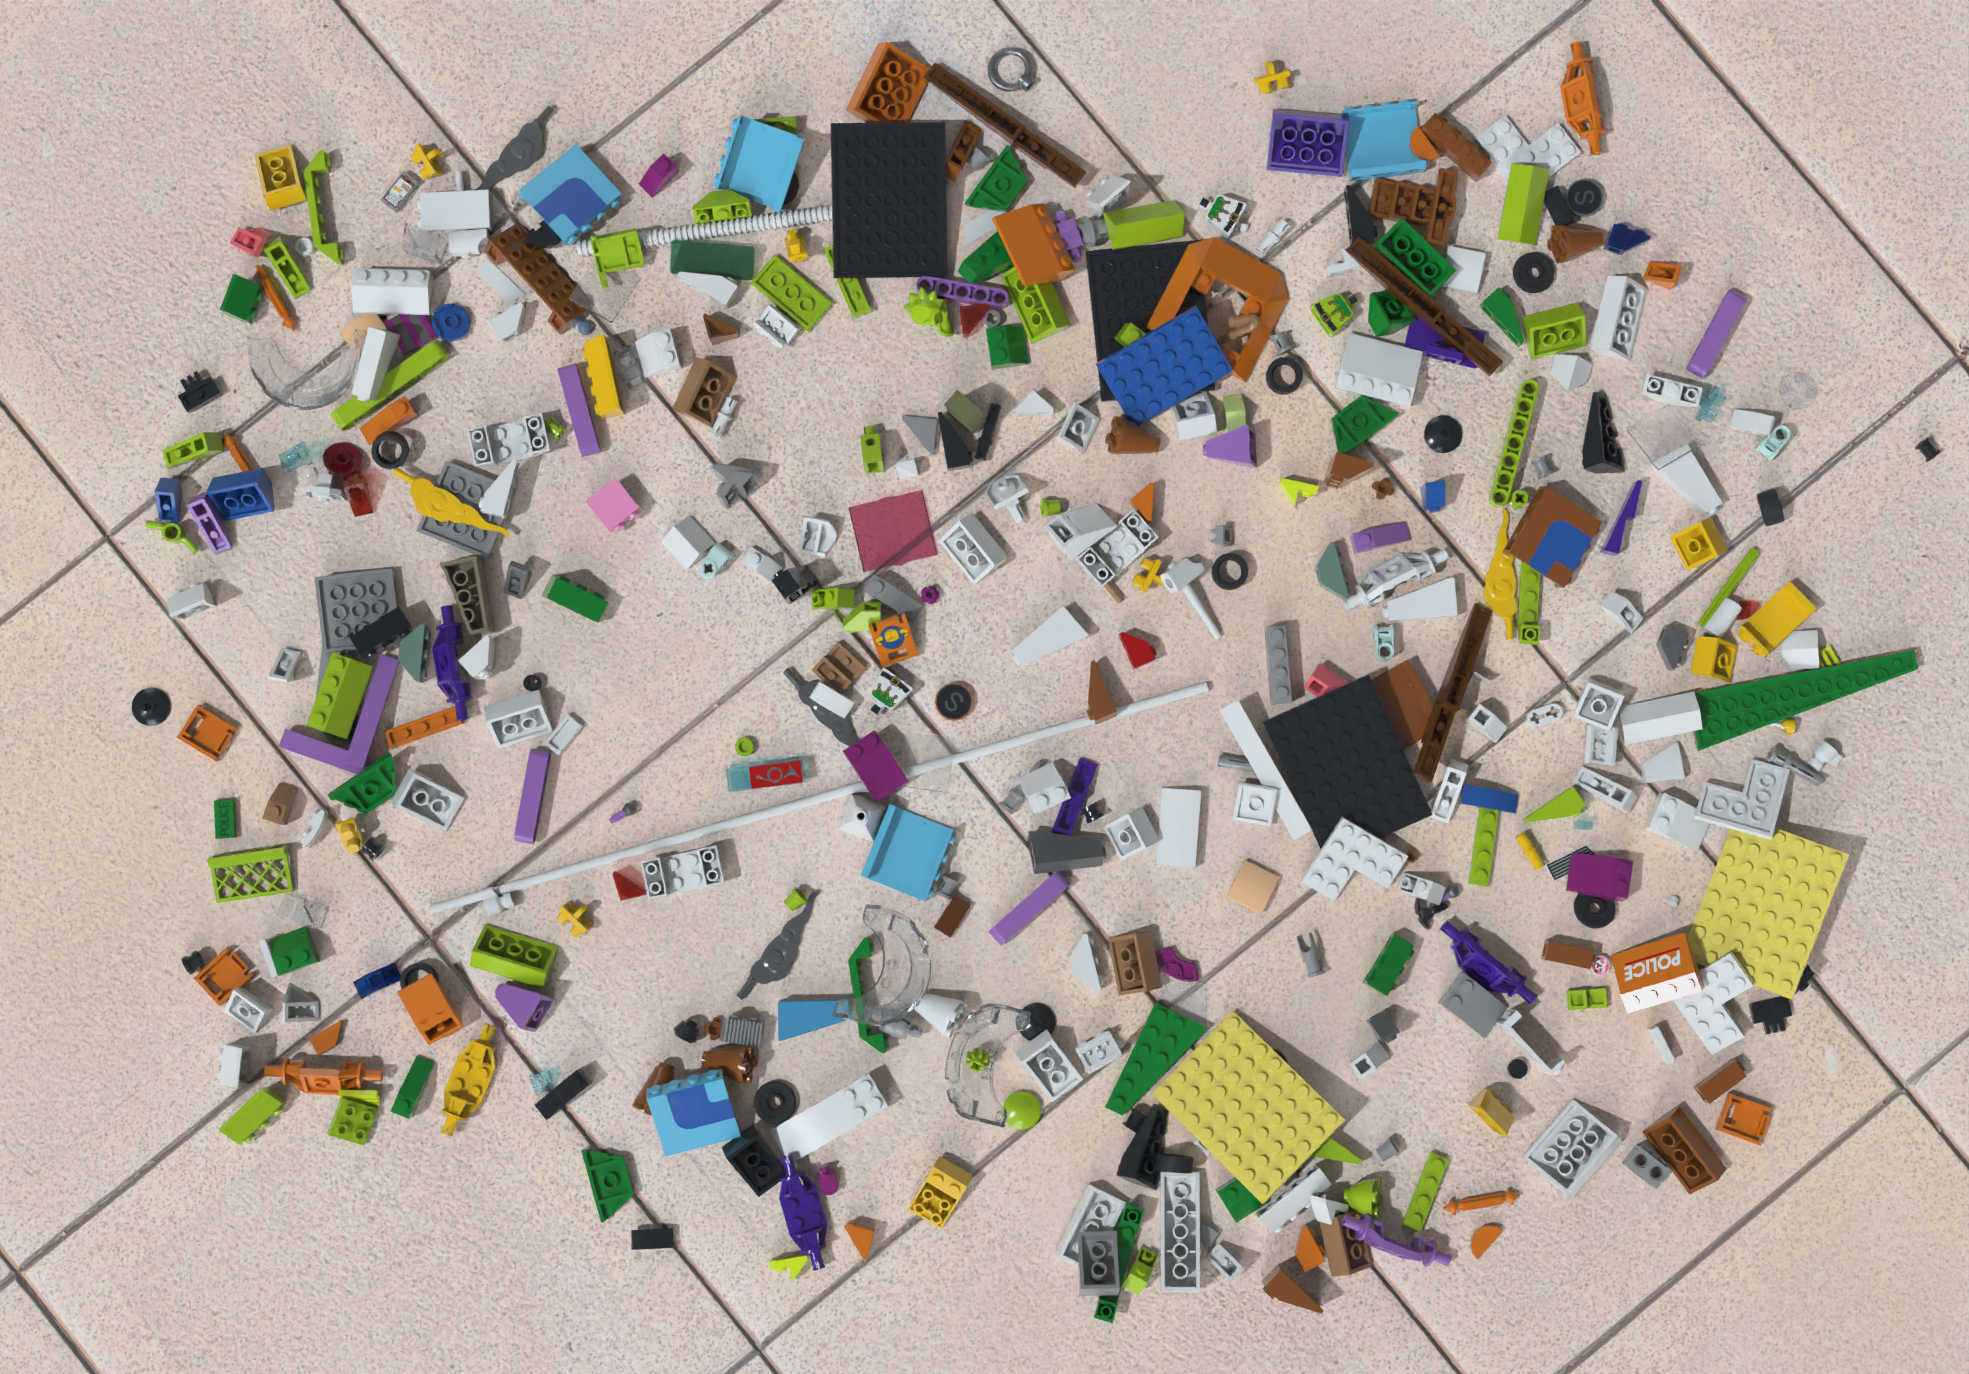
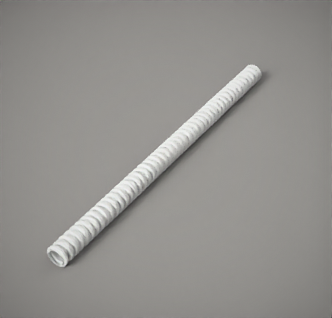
(725, 228)

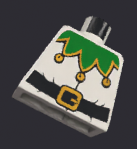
(1222, 213)
(888, 692)

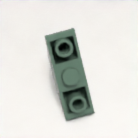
(1331, 572)
(414, 652)

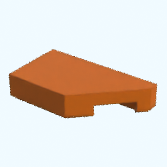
(326, 1039)

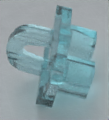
(1705, 402)

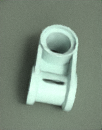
(1771, 444)
(717, 558)
(1383, 638)

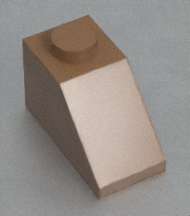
(280, 804)

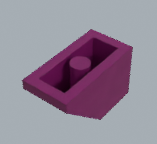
(658, 175)

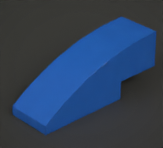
(1488, 799)

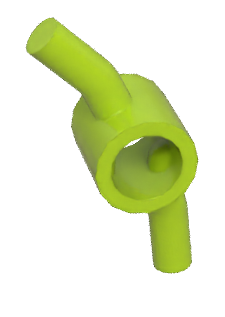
(180, 538)

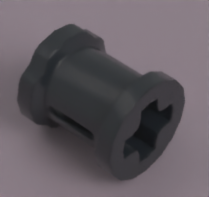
(1927, 449)
(1134, 1120)

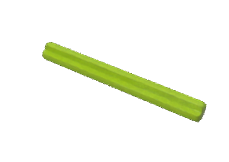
(1730, 585)

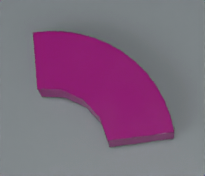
(1175, 966)

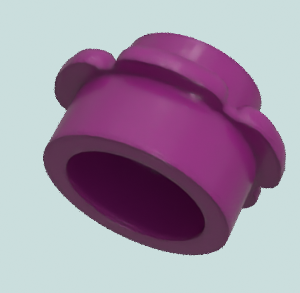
(930, 589)

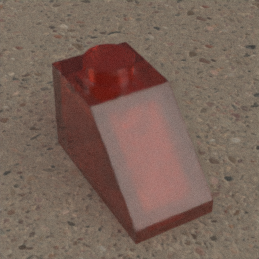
(358, 493)

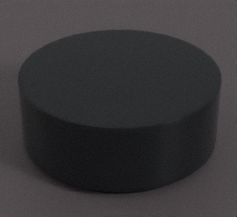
(1517, 1068)

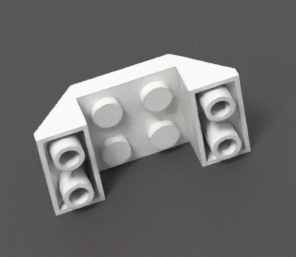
(509, 441)
(1117, 548)
(682, 872)

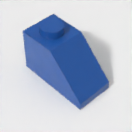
(1433, 496)
(168, 500)

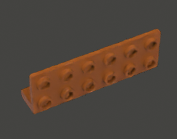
(538, 273)

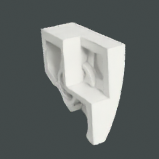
(1663, 766)

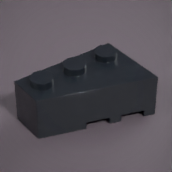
(794, 582)
(381, 633)

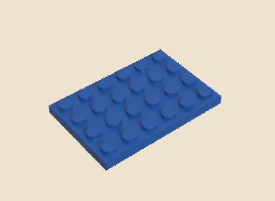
(1164, 366)

